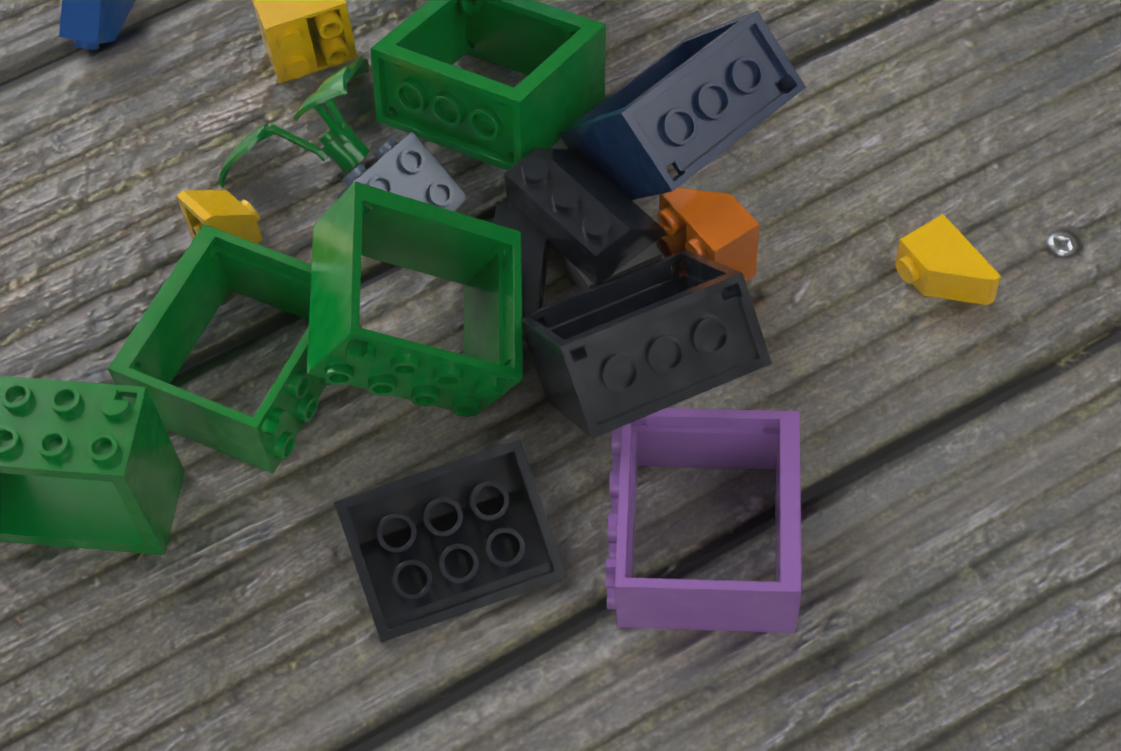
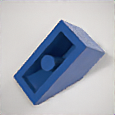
(93, 21)

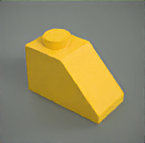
(219, 211)
(946, 264)

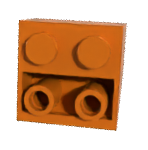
(709, 226)

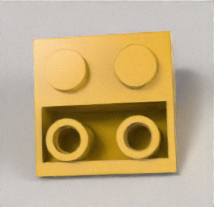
(305, 35)

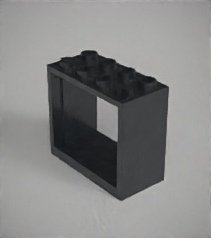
(645, 341)

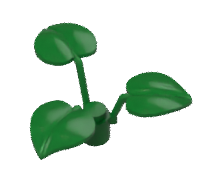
(338, 141)

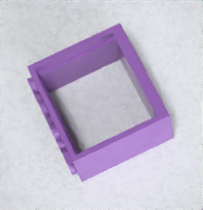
(706, 441)

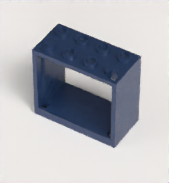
(686, 107)

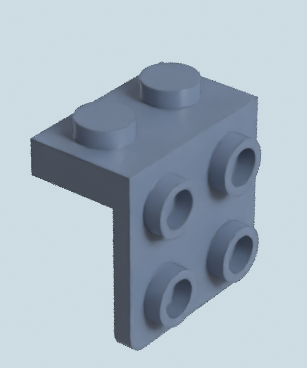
(410, 172)

